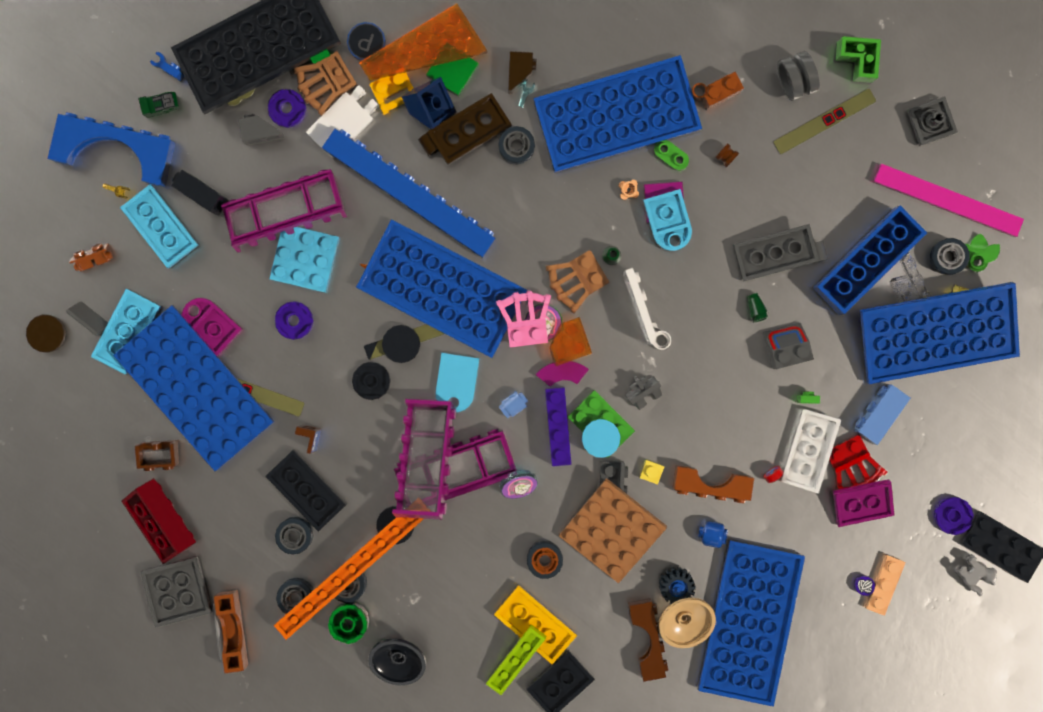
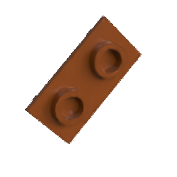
(83, 259)

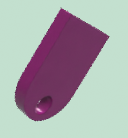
(212, 324)

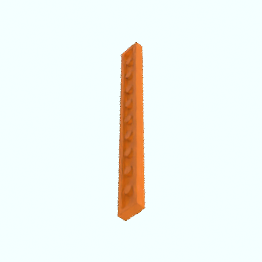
(345, 575)

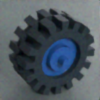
(676, 585)

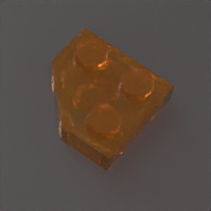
(569, 342)

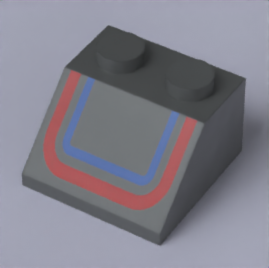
(788, 346)

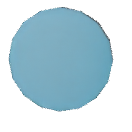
(601, 438)

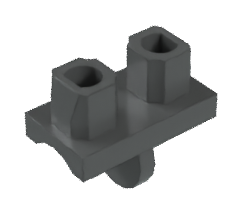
(641, 389)

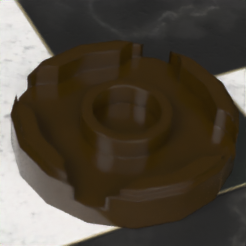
(45, 333)

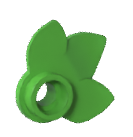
(980, 250)

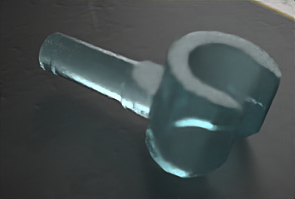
(526, 91)

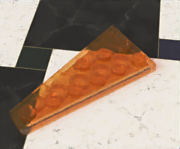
(433, 43)

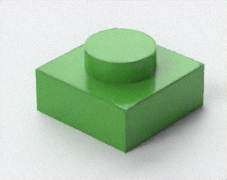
(808, 397)

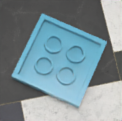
(305, 259)

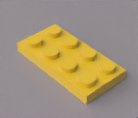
(523, 610)

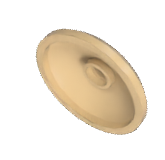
(687, 622)

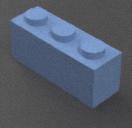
(881, 414)

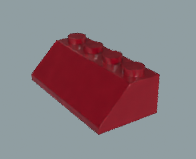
(158, 520)

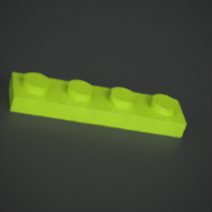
(516, 659)

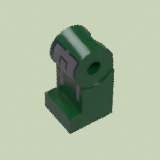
(158, 104)

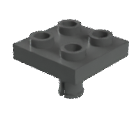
(932, 121)

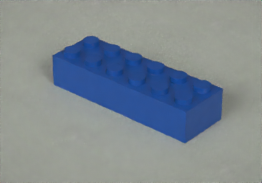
(869, 260)

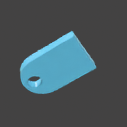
(668, 218)
(457, 379)

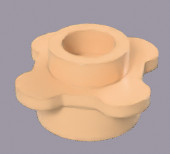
(628, 194)

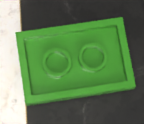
(595, 408)

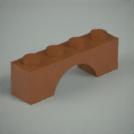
(737, 486)
(234, 646)

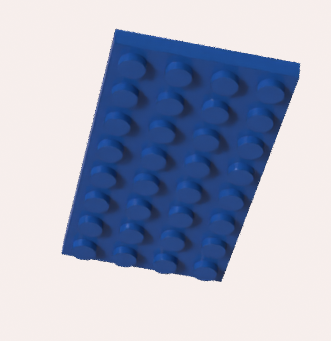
(617, 113)
(439, 288)
(940, 332)
(193, 388)
(751, 623)

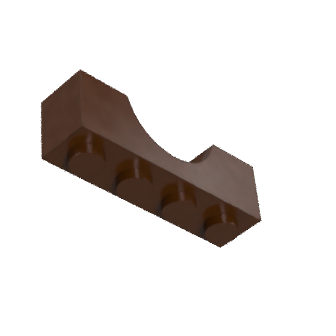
(651, 663)

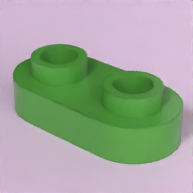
(670, 156)

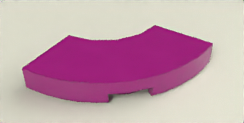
(568, 371)

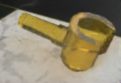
(119, 190)

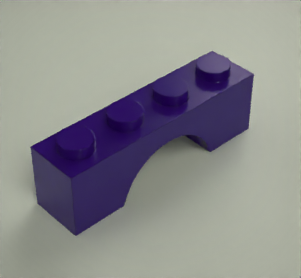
(558, 426)

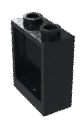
(199, 192)

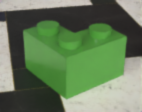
(864, 54)

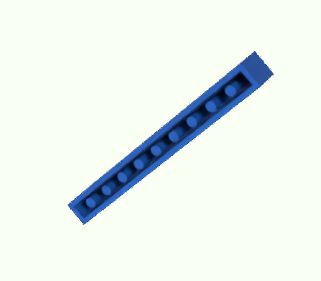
(409, 193)

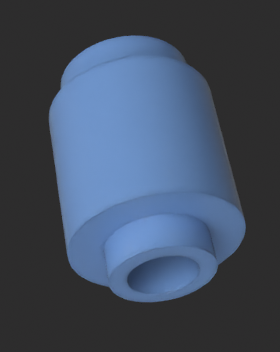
(513, 404)

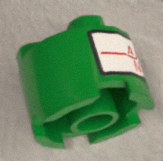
(345, 632)

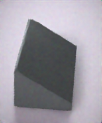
(88, 318)

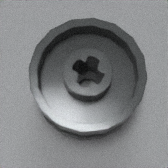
(798, 75)

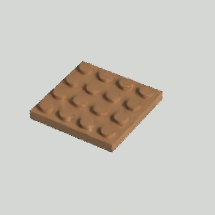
(612, 530)

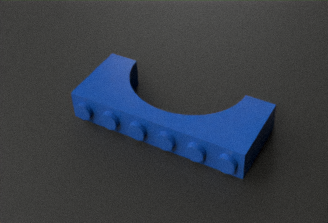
(75, 134)

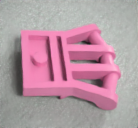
(526, 331)

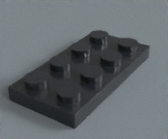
(306, 490)
(1003, 547)

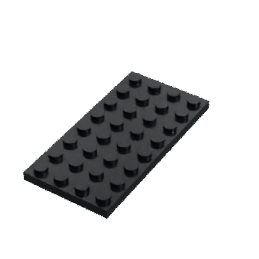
(253, 49)

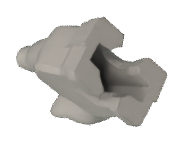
(974, 573)

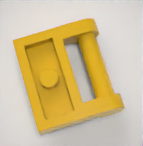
(389, 86)

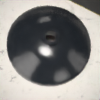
(397, 661)

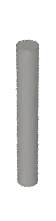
(219, 633)

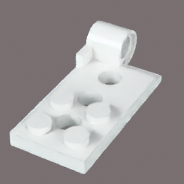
(638, 297)

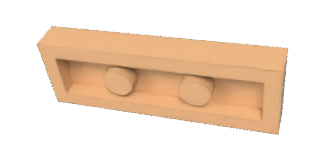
(885, 585)

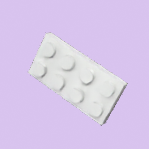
(811, 451)

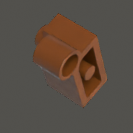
(719, 90)

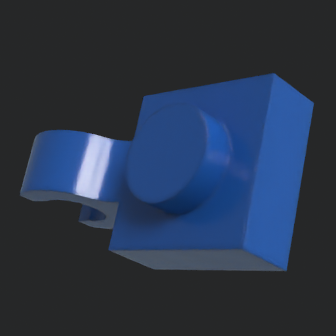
(172, 69)

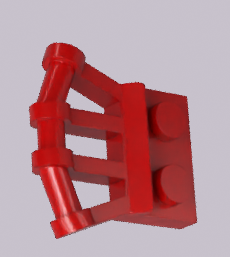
(848, 454)

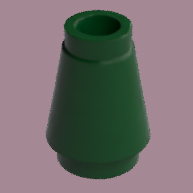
(608, 259)
(756, 308)

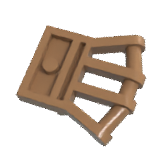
(335, 74)
(587, 272)

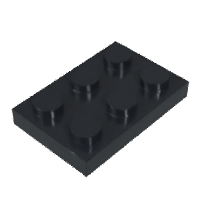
(560, 683)

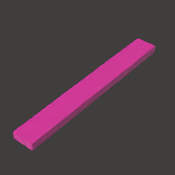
(948, 200)

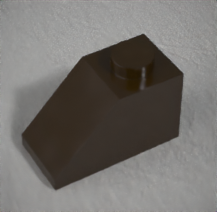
(520, 69)

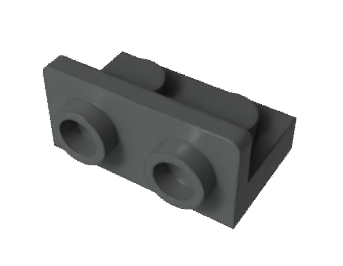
(615, 472)

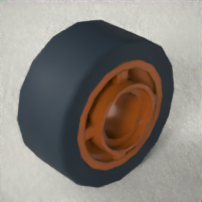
(540, 570)

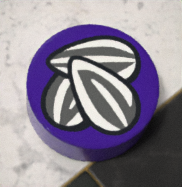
(864, 585)

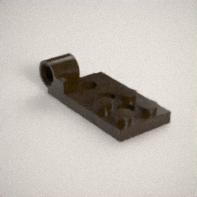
(437, 138)

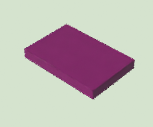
(863, 503)

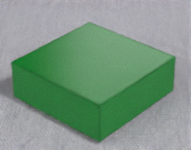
(315, 59)

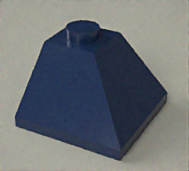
(429, 103)

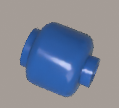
(713, 534)

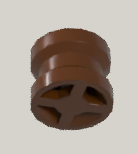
(727, 155)

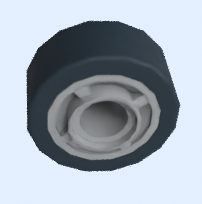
(960, 253)

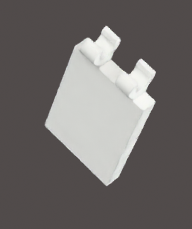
(344, 115)

